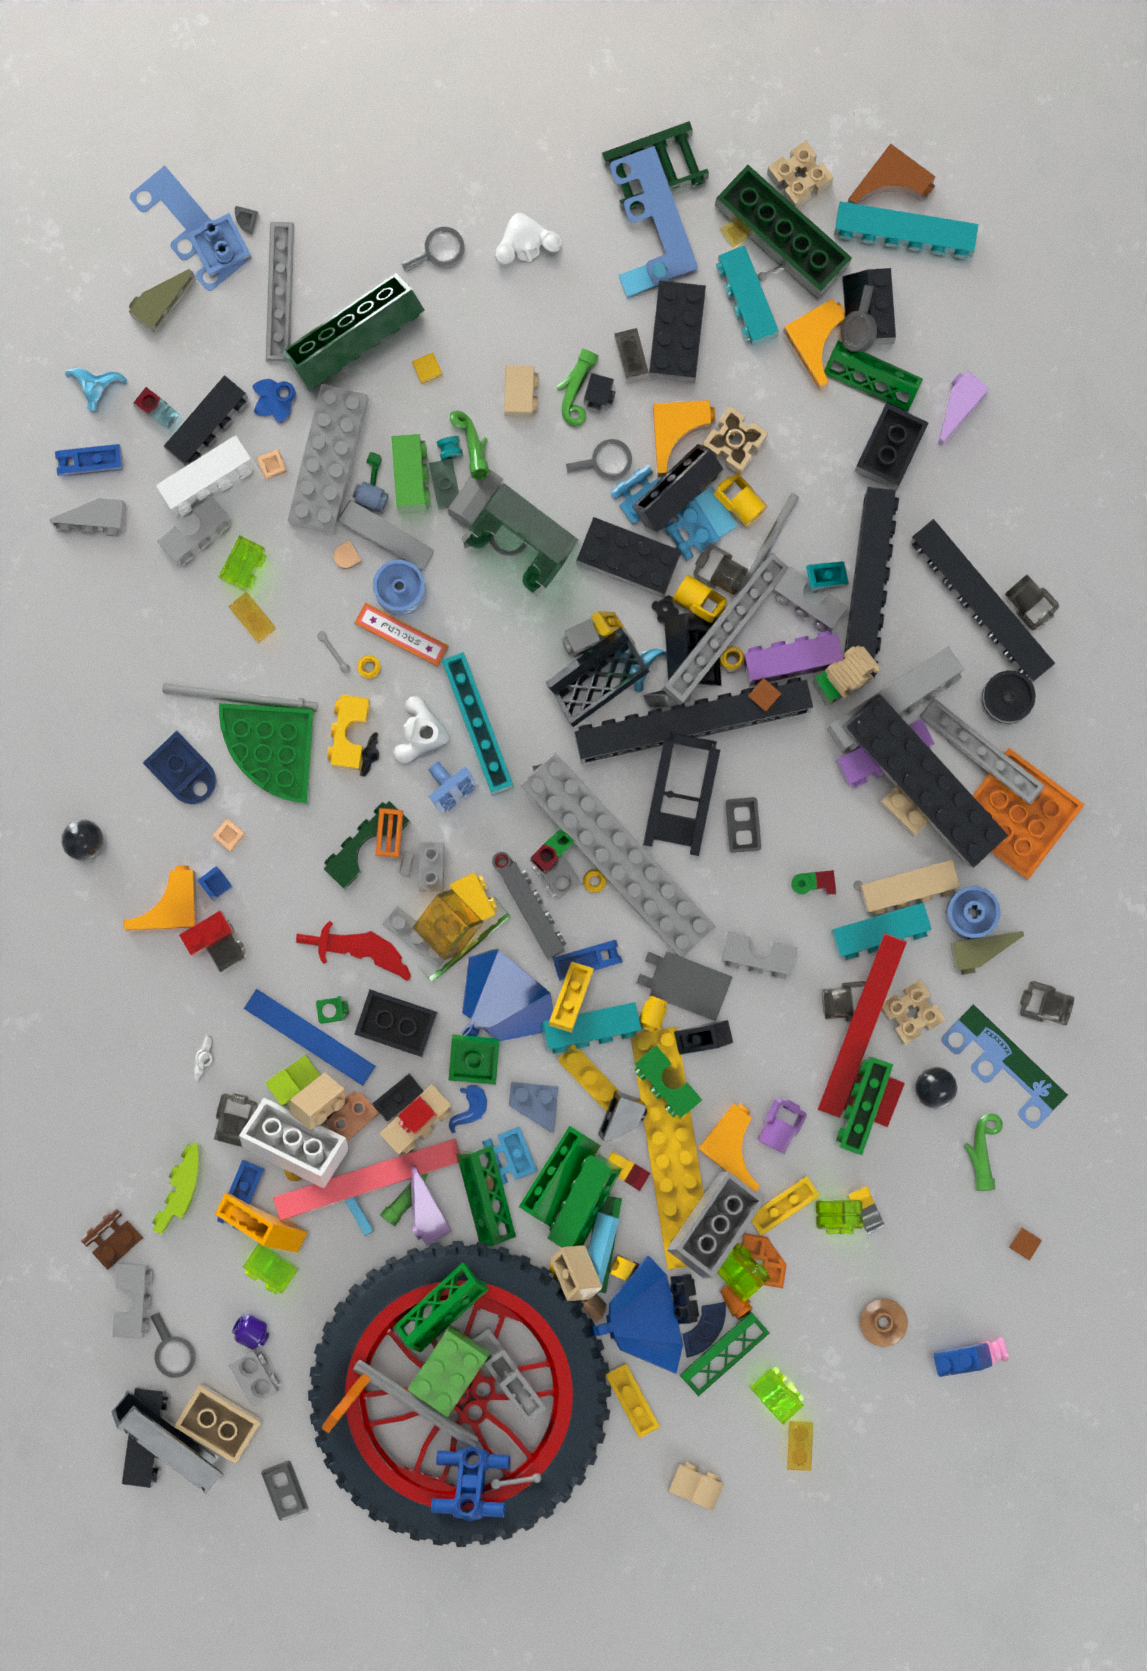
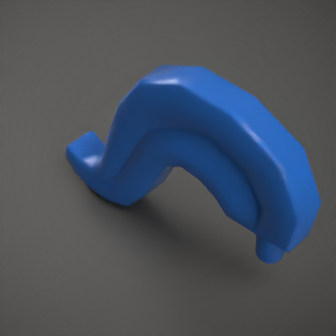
(477, 1107)

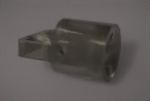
(727, 574)
(1025, 596)
(839, 1001)
(1054, 1005)
(230, 1125)

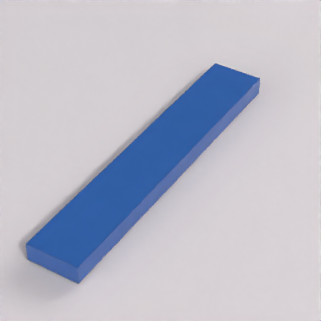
(309, 1037)

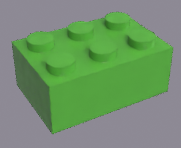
(410, 473)
(448, 1371)

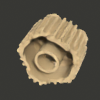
(852, 671)

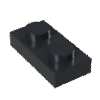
(398, 1097)

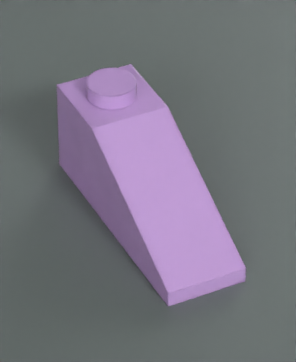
(962, 400)
(426, 1214)

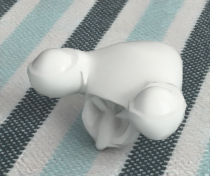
(524, 238)
(422, 731)

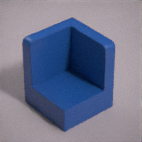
(215, 883)

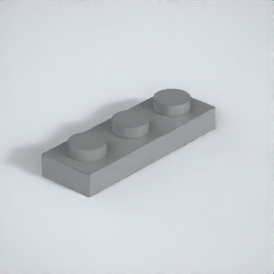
(401, 925)

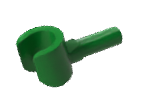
(374, 460)

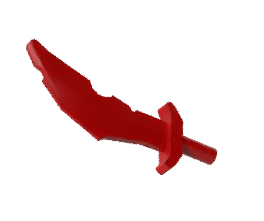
(358, 946)

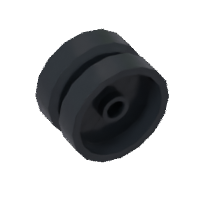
(1021, 693)

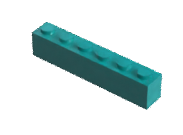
(906, 229)
(477, 723)

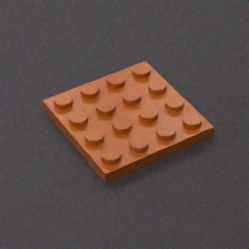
(1031, 827)

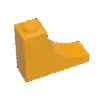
(809, 335)
(676, 421)
(175, 909)
(725, 1144)
(261, 1225)

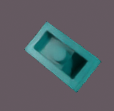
(827, 575)

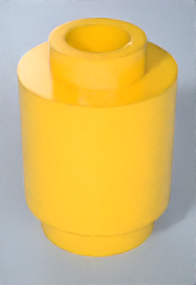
(735, 652)
(653, 1014)

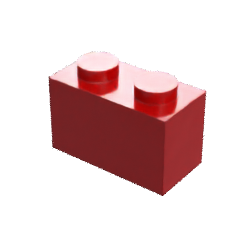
(206, 933)
(416, 1116)

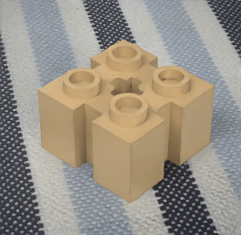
(797, 188)
(733, 426)
(926, 1016)

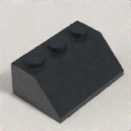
(881, 302)
(682, 636)

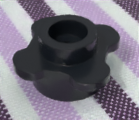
(666, 602)

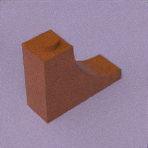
(894, 173)

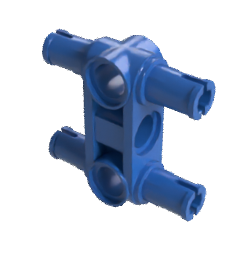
(471, 1484)

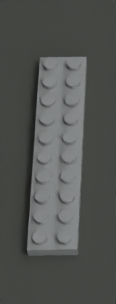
(617, 855)

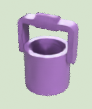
(778, 1133)

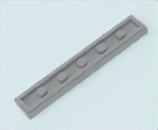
(279, 290)
(982, 752)

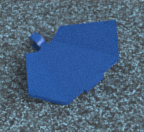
(503, 998)
(644, 1318)

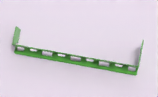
(467, 949)

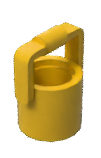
(745, 505)
(694, 594)

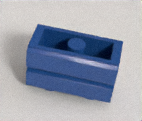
(963, 1359)

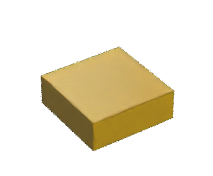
(427, 368)

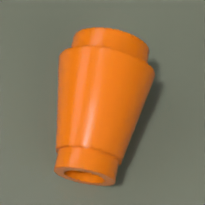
(735, 1304)

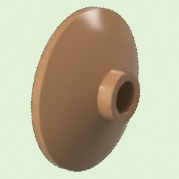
(896, 1325)

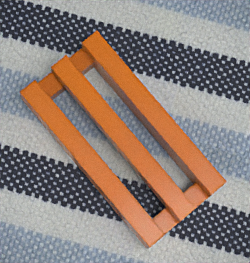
(388, 853)

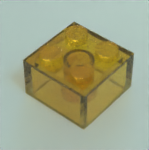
(448, 924)

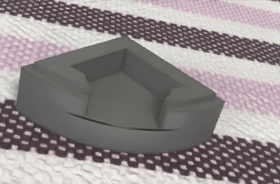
(246, 219)

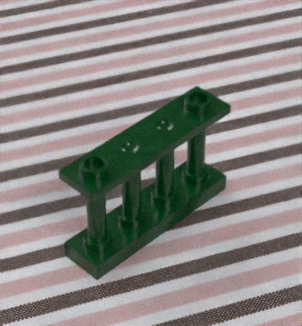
(678, 134)

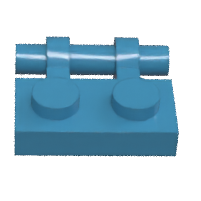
(623, 488)
(696, 525)
(516, 1153)

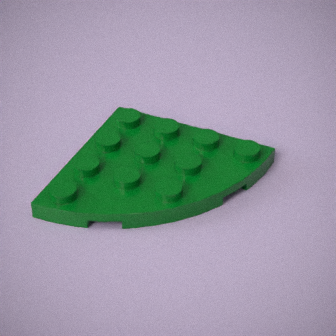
(271, 746)

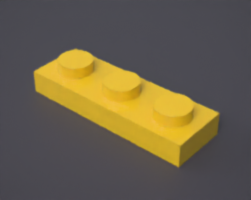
(571, 997)
(588, 1076)
(784, 1205)
(632, 1400)

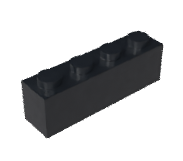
(206, 421)
(677, 488)
(139, 1462)

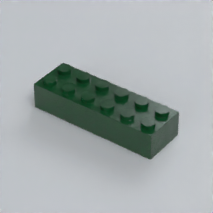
(783, 231)
(353, 331)

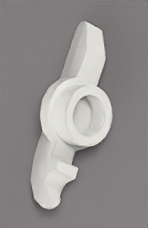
(203, 1058)

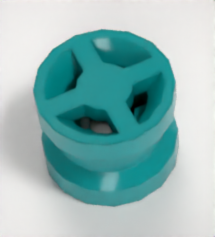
(449, 448)

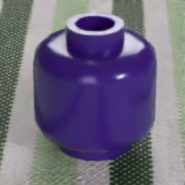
(250, 1331)

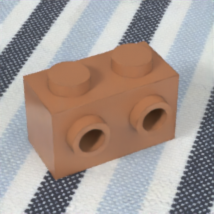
(353, 1120)

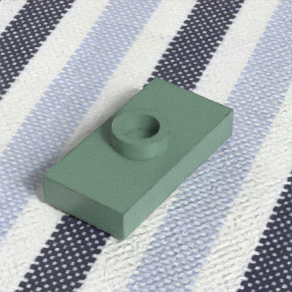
(444, 482)

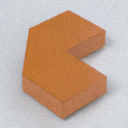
(762, 1249)

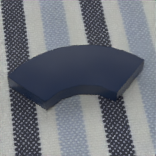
(706, 1330)

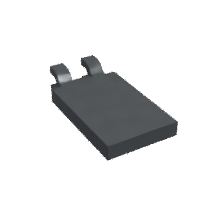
(687, 984)

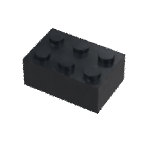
(891, 446)
(396, 1023)

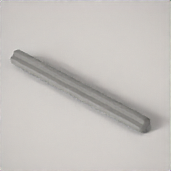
(416, 1404)

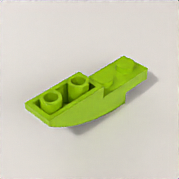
(185, 1179)

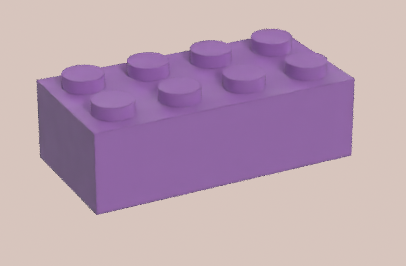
(792, 659)

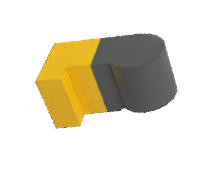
(871, 1217)

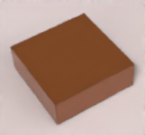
(764, 695)
(1025, 1243)

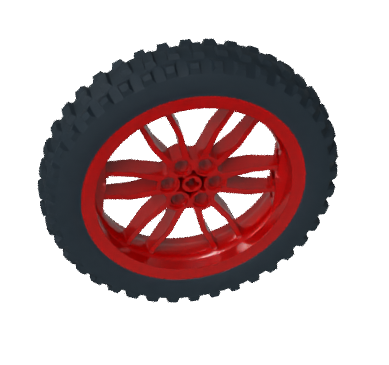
(405, 1495)

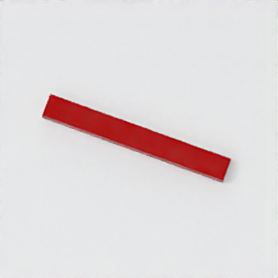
(862, 1025)

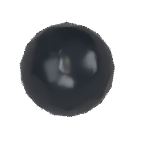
(82, 840)
(936, 1087)

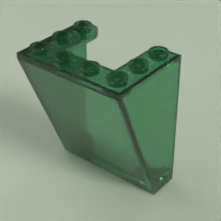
(529, 526)

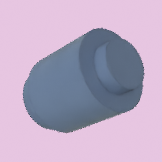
(370, 496)

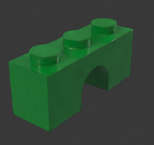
(678, 1100)

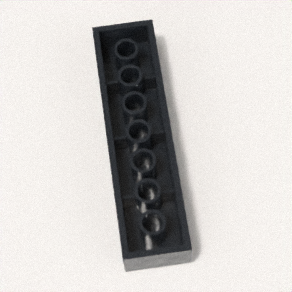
(871, 570)
(924, 780)

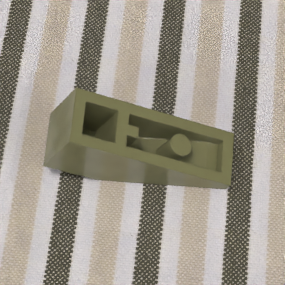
(158, 301)
(976, 952)

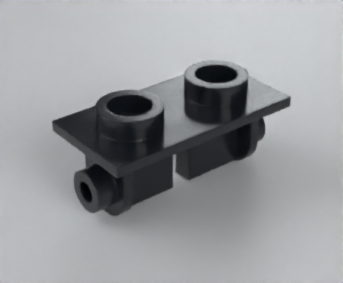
(681, 1288)

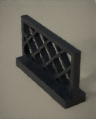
(589, 666)

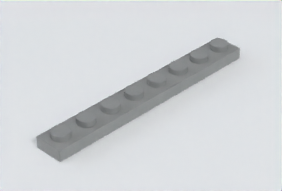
(725, 628)

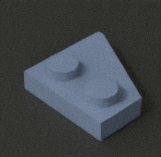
(535, 1102)

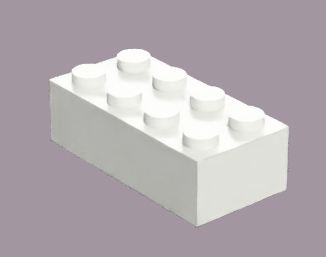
(206, 476)
(291, 1145)

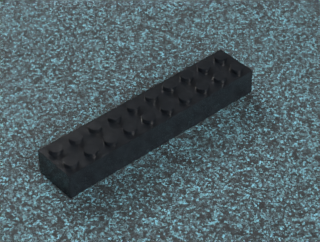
(696, 720)

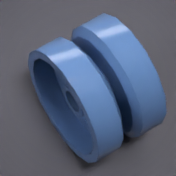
(386, 582)
(986, 909)

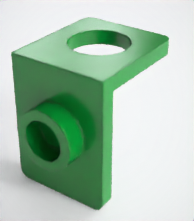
(341, 1009)

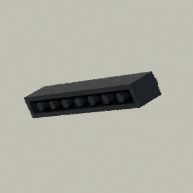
(983, 600)

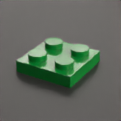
(474, 1059)

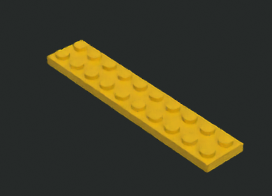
(669, 1142)

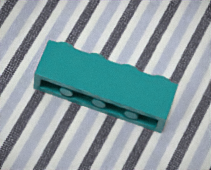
(747, 295)
(869, 932)
(593, 1026)

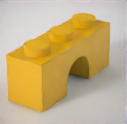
(349, 711)

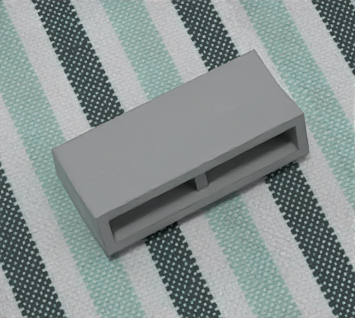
(473, 498)

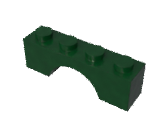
(344, 865)

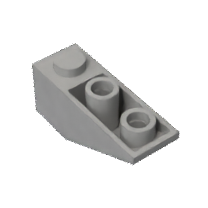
(97, 515)

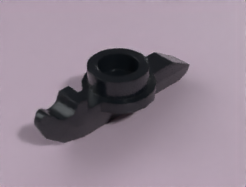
(369, 754)

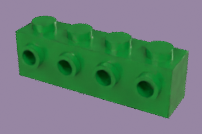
(865, 1105)
(548, 1197)
(584, 1202)

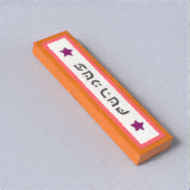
(401, 634)

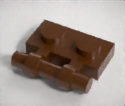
(117, 1244)

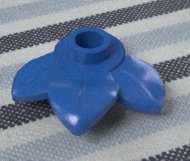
(270, 399)

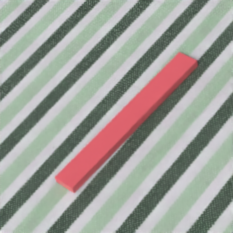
(366, 1179)

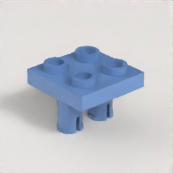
(219, 244)
(451, 787)

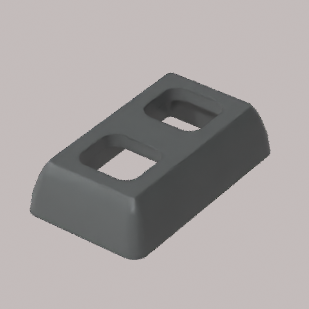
(661, 699)
(751, 825)
(293, 1488)

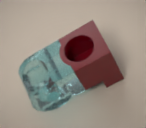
(156, 408)

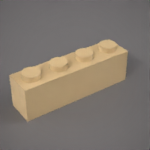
(909, 886)

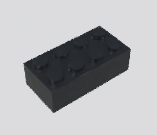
(677, 331)
(628, 557)

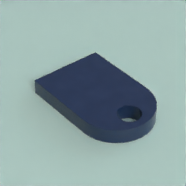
(181, 769)

